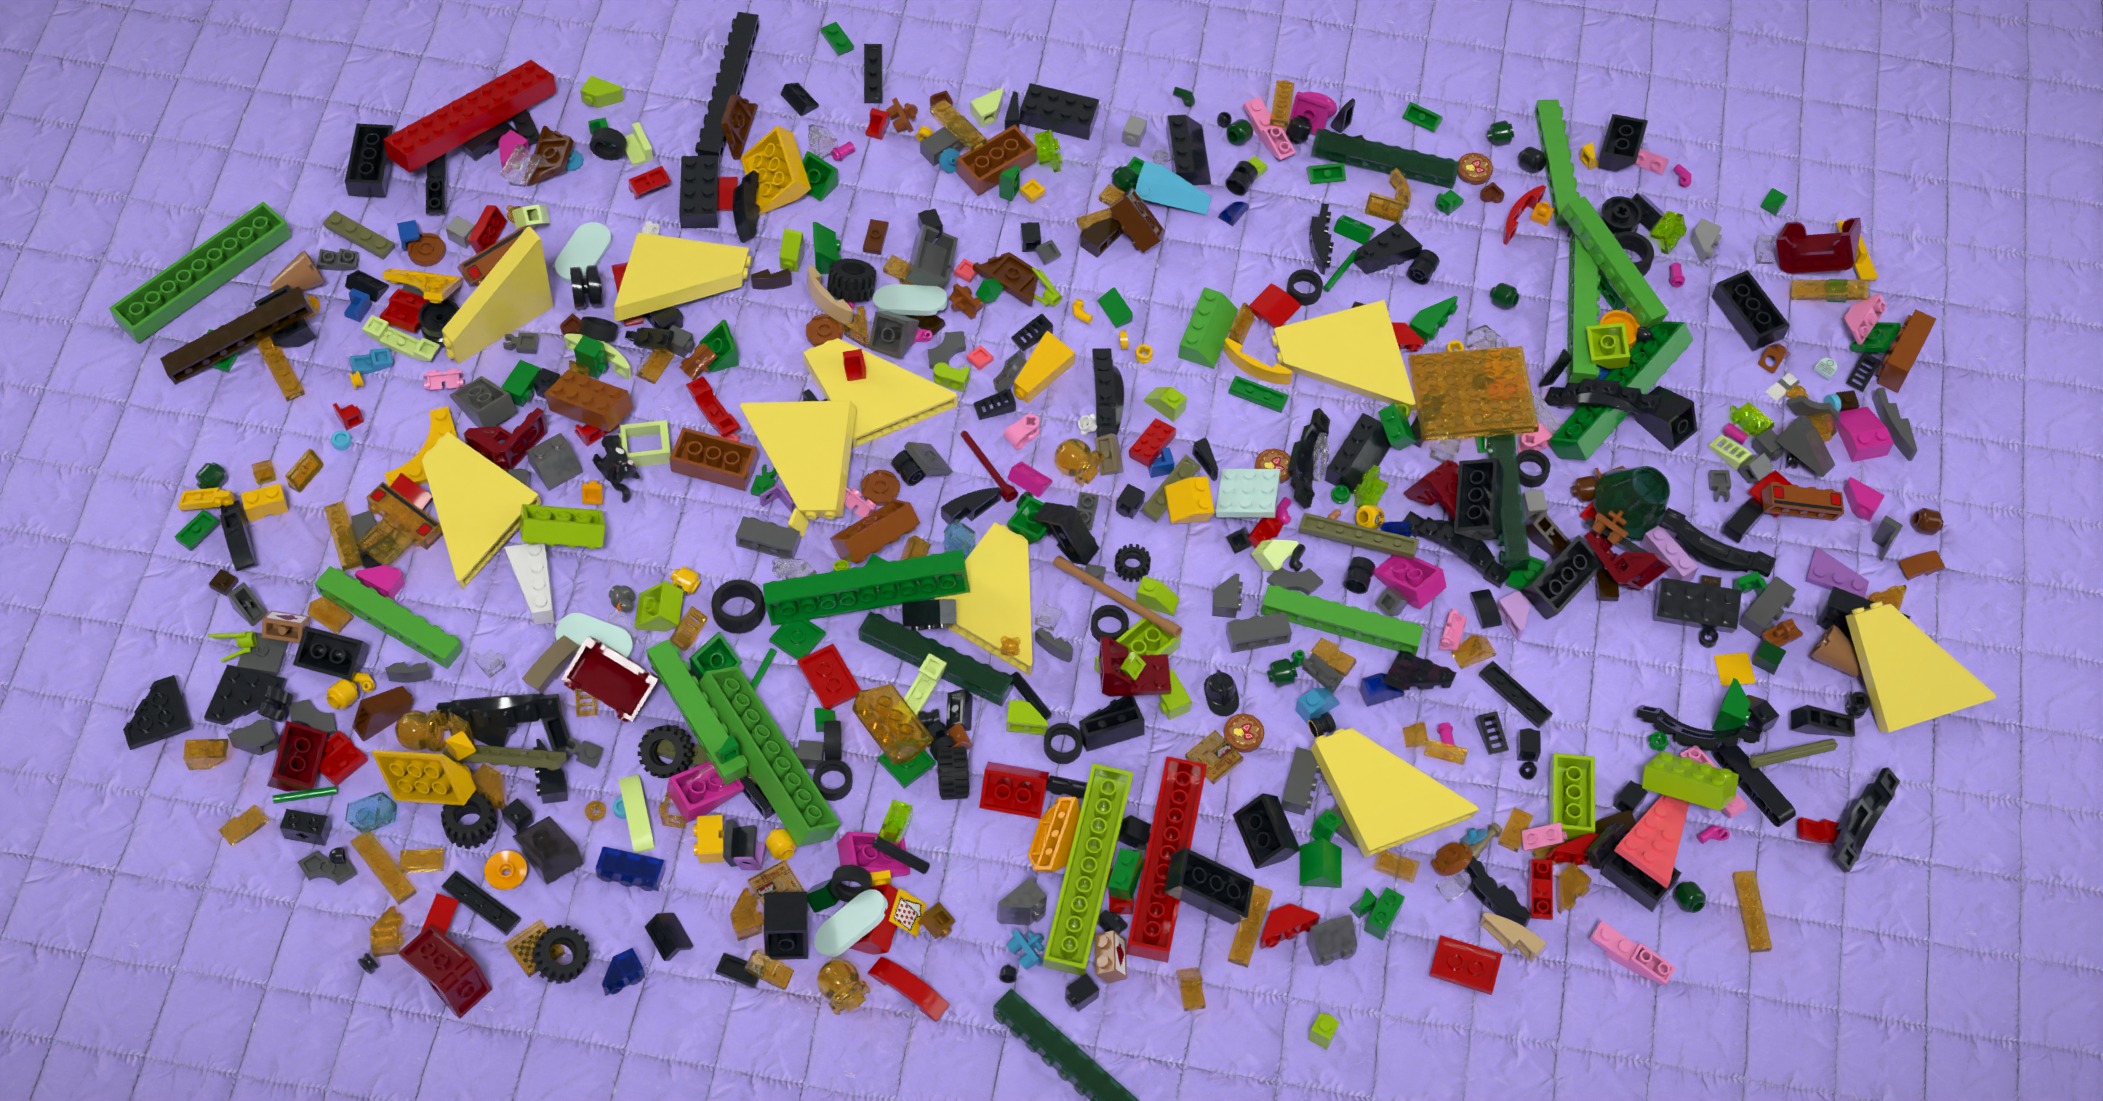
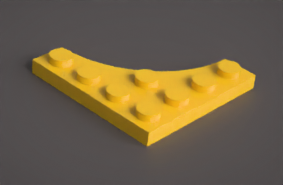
(435, 286)
(440, 424)

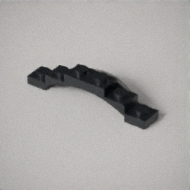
(1108, 392)
(1605, 394)
(1302, 458)
(1470, 549)
(1713, 551)
(503, 710)
(1691, 736)
(1862, 818)

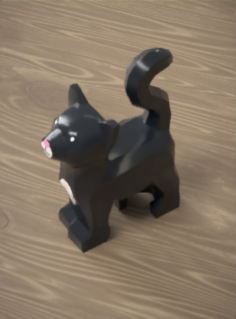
(616, 465)

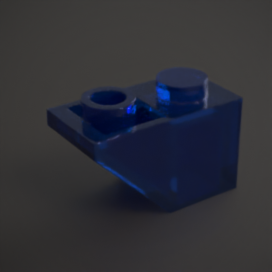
(1376, 692)
(623, 971)

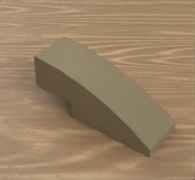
(551, 664)

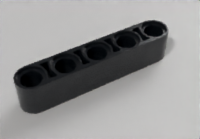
(1755, 785)

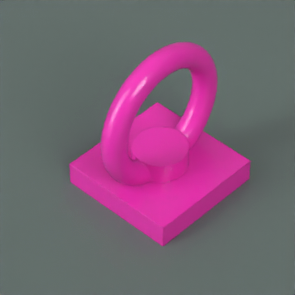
(1315, 107)

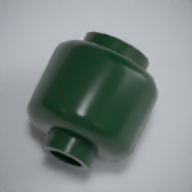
(1239, 132)
(1500, 133)
(1124, 178)
(1504, 296)
(210, 476)
(1282, 672)
(1690, 897)

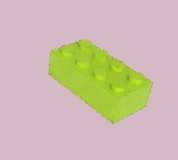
(562, 526)
(1146, 639)
(1690, 781)
(1572, 794)

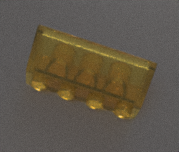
(891, 723)

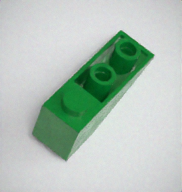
(1430, 319)

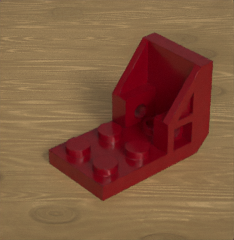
(515, 447)
(1437, 485)
(1638, 569)
(1114, 682)
(447, 969)

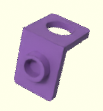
(779, 493)
(756, 864)

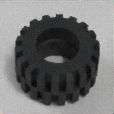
(851, 280)
(682, 748)
(953, 773)
(469, 834)
(570, 939)

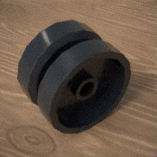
(1621, 214)
(587, 286)
(434, 318)

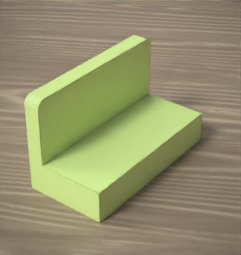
(638, 147)

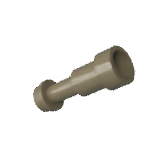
(1477, 848)

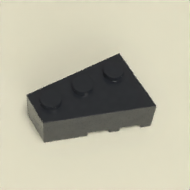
(1386, 249)
(1068, 530)
(1113, 724)

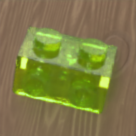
(1047, 149)
(1669, 230)
(1750, 419)
(1371, 489)

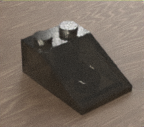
(548, 850)

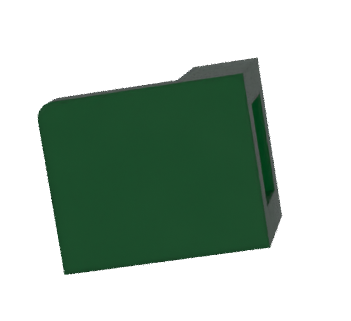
(1769, 657)
(821, 897)

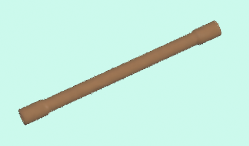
(1165, 624)

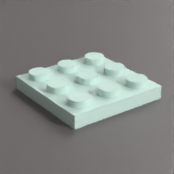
(1248, 493)

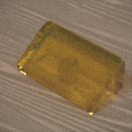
(1385, 207)
(1241, 324)
(655, 365)
(304, 471)
(915, 548)
(329, 614)
(457, 724)

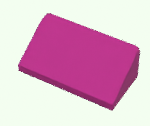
(1029, 479)

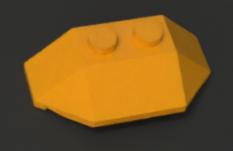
(1055, 836)

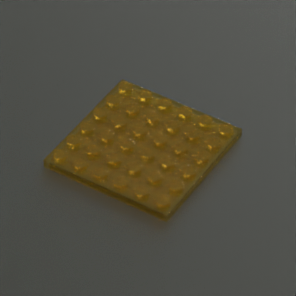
(1472, 393)

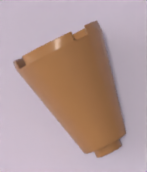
(299, 273)
(1837, 652)

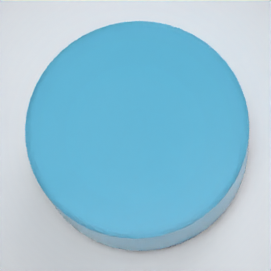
(1834, 400)
(341, 440)
(618, 808)

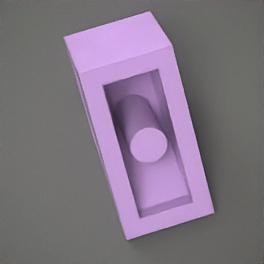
(1514, 612)

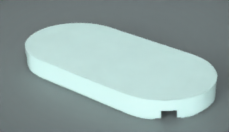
(583, 249)
(910, 299)
(579, 626)
(850, 923)

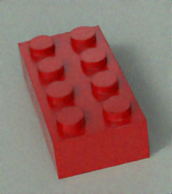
(487, 228)
(1151, 442)

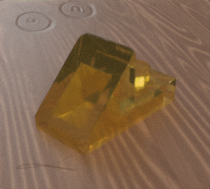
(858, 330)
(1191, 988)

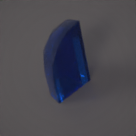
(1233, 212)
(1399, 528)

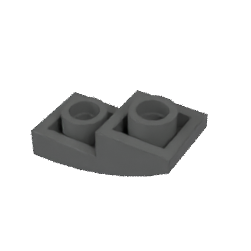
(337, 261)
(1087, 508)
(1057, 648)
(400, 673)

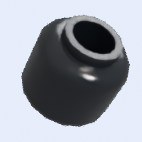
(1299, 129)
(1532, 159)

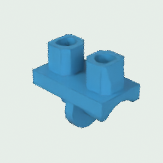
(1031, 957)

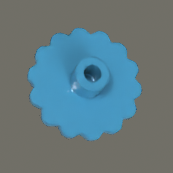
(948, 160)
(574, 161)
(1474, 836)

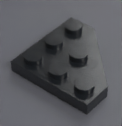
(1414, 671)
(240, 694)
(158, 715)

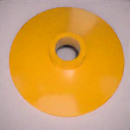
(503, 862)

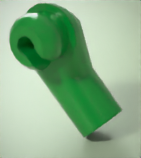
(1298, 657)

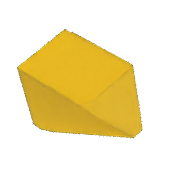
(1588, 156)
(459, 746)

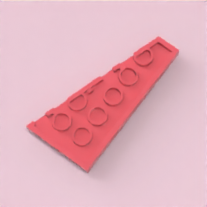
(1656, 839)

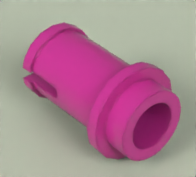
(842, 151)
(1677, 278)
(1735, 433)
(1445, 731)

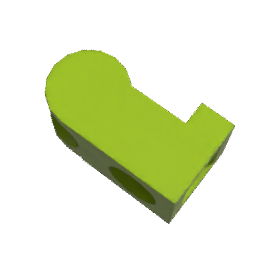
(951, 377)

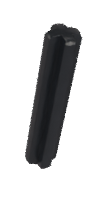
(1030, 696)
(900, 855)

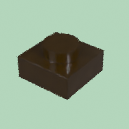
(1848, 400)
(223, 582)

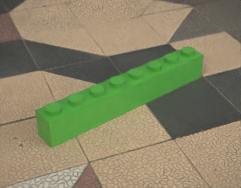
(1558, 165)
(1614, 262)
(389, 617)
(1343, 620)
(695, 708)

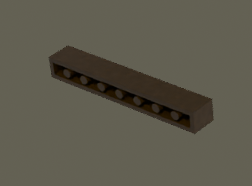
(236, 335)

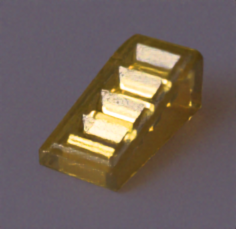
(680, 637)
(586, 712)

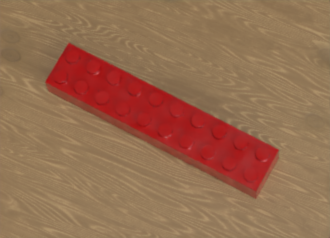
(469, 116)
(1170, 832)

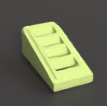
(1731, 459)

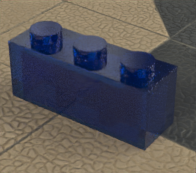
(630, 869)

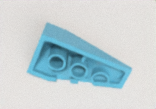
(1164, 187)

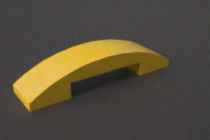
(1255, 368)

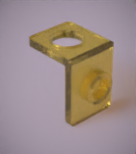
(665, 818)

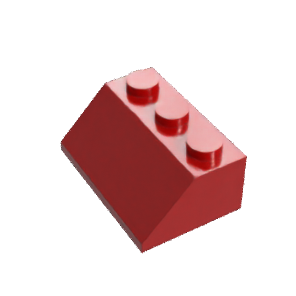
(1013, 790)
(880, 938)

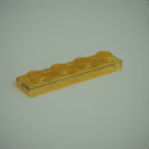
(1282, 103)
(958, 125)
(1830, 289)
(280, 369)
(343, 535)
(383, 867)
(1752, 911)
(1250, 928)

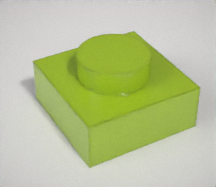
(1259, 165)
(1133, 665)

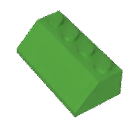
(1208, 328)

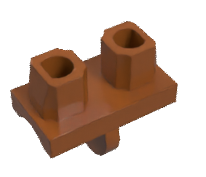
(908, 112)
(964, 301)
(698, 361)
(1617, 533)
(1782, 633)

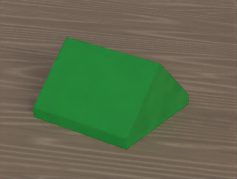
(821, 176)
(723, 345)
(1022, 521)
(713, 655)
(1320, 864)

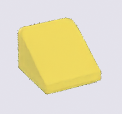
(798, 522)

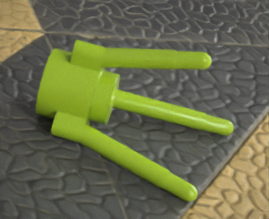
(1051, 295)
(245, 640)

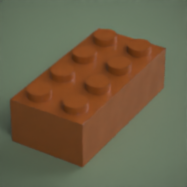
(984, 165)
(1905, 350)
(588, 400)
(713, 459)
(875, 531)

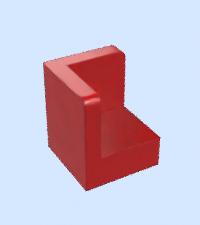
(878, 124)
(854, 365)
(348, 416)

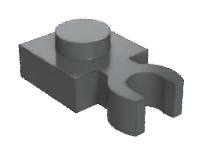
(523, 343)
(1720, 481)
(586, 753)

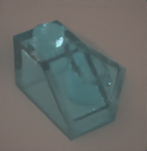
(371, 812)

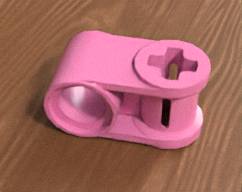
(1022, 431)
(1535, 440)

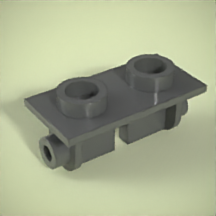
(1322, 672)

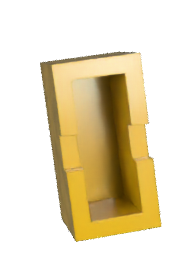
(264, 502)
(710, 838)

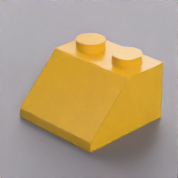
(1189, 500)

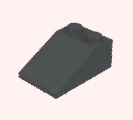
(484, 402)
(1806, 444)

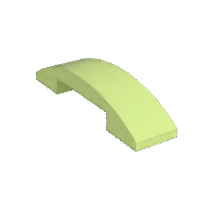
(398, 341)
(619, 363)
(925, 683)
(636, 814)

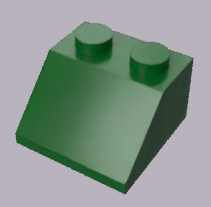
(825, 247)
(1733, 709)

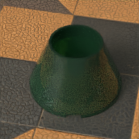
(1637, 492)

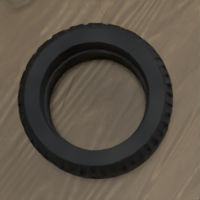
(1640, 245)
(742, 623)

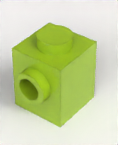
(1323, 1030)

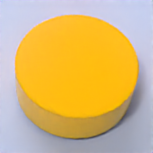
(1123, 340)

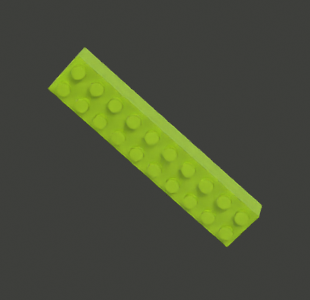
(1088, 870)

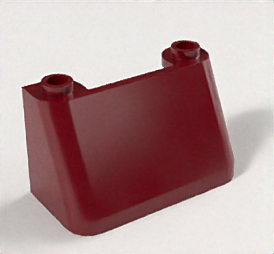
(1818, 251)
(610, 678)

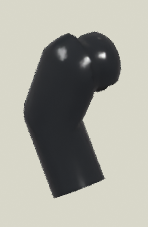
(1296, 555)

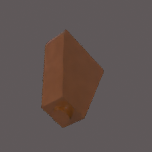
(381, 711)

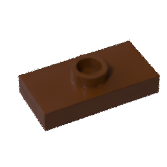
(875, 237)

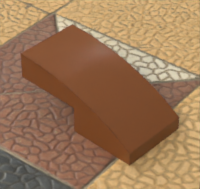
(1921, 563)

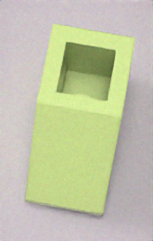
(987, 108)
(531, 216)
(1272, 553)

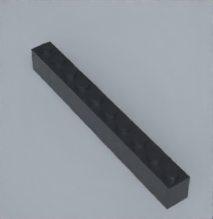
(729, 82)

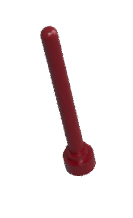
(1008, 492)

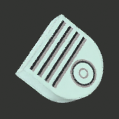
(1826, 368)

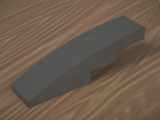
(1898, 428)

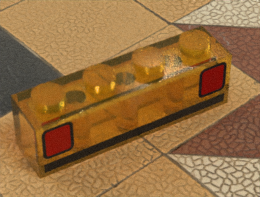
(404, 514)

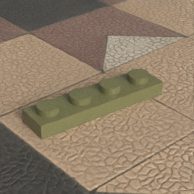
(359, 235)
(1157, 503)

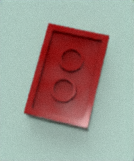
(828, 677)
(1466, 965)

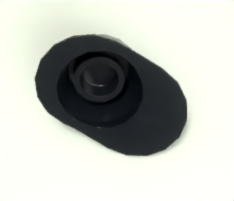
(1221, 694)

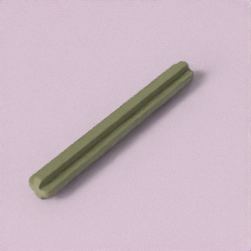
(1792, 753)

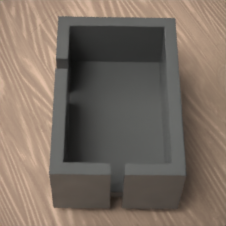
(929, 261)

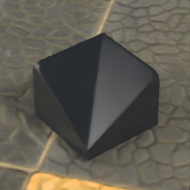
(1239, 540)

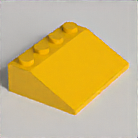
(779, 169)
(424, 777)

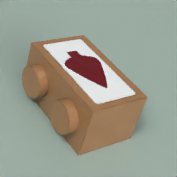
(284, 626)
(1110, 957)

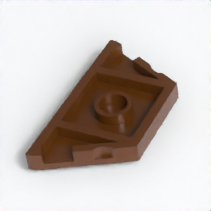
(737, 123)
(555, 152)
(1012, 273)

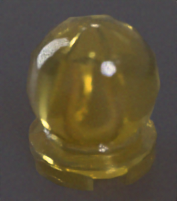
(1075, 459)
(421, 730)
(841, 985)

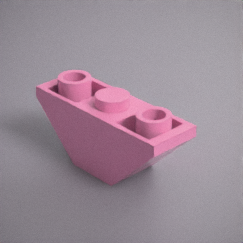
(1864, 316)

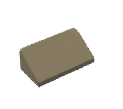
(1109, 447)

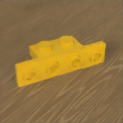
(1863, 263)

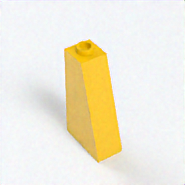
(1043, 367)

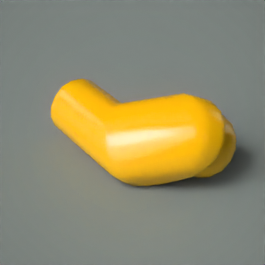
(1079, 313)
(365, 680)

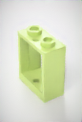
(651, 457)

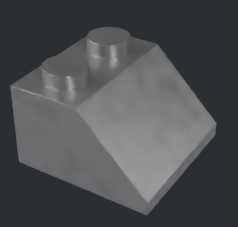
(892, 333)
(554, 461)
(1022, 905)
(1332, 940)

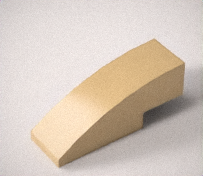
(1513, 935)

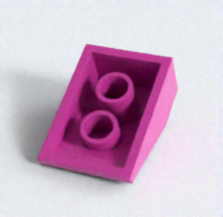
(1863, 434)
(1413, 578)
(700, 791)
(856, 850)

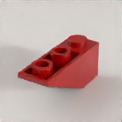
(1573, 851)

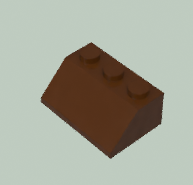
(1137, 220)

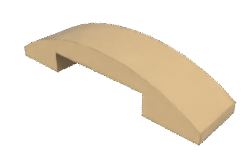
(838, 309)

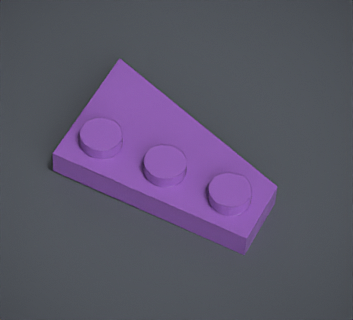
(1829, 572)

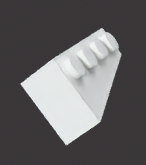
(531, 572)

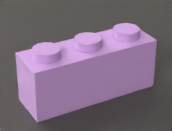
(1662, 544)

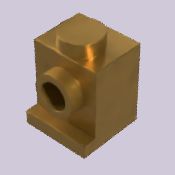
(937, 921)

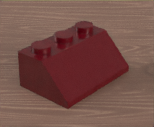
(297, 758)

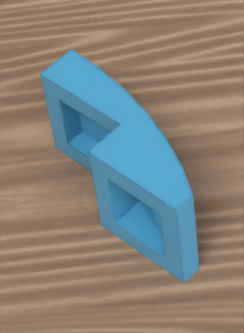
(372, 362)

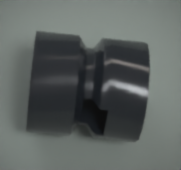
(1241, 178)
(1423, 266)
(908, 468)
(1359, 574)
(278, 697)
(941, 738)

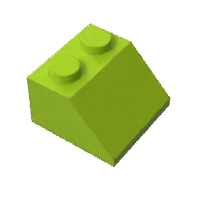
(1608, 345)
(659, 608)

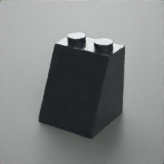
(1673, 420)
(786, 925)

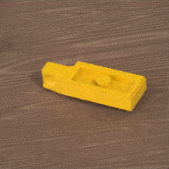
(205, 499)

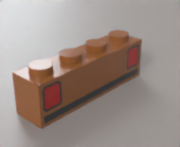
(481, 264)
(1802, 501)

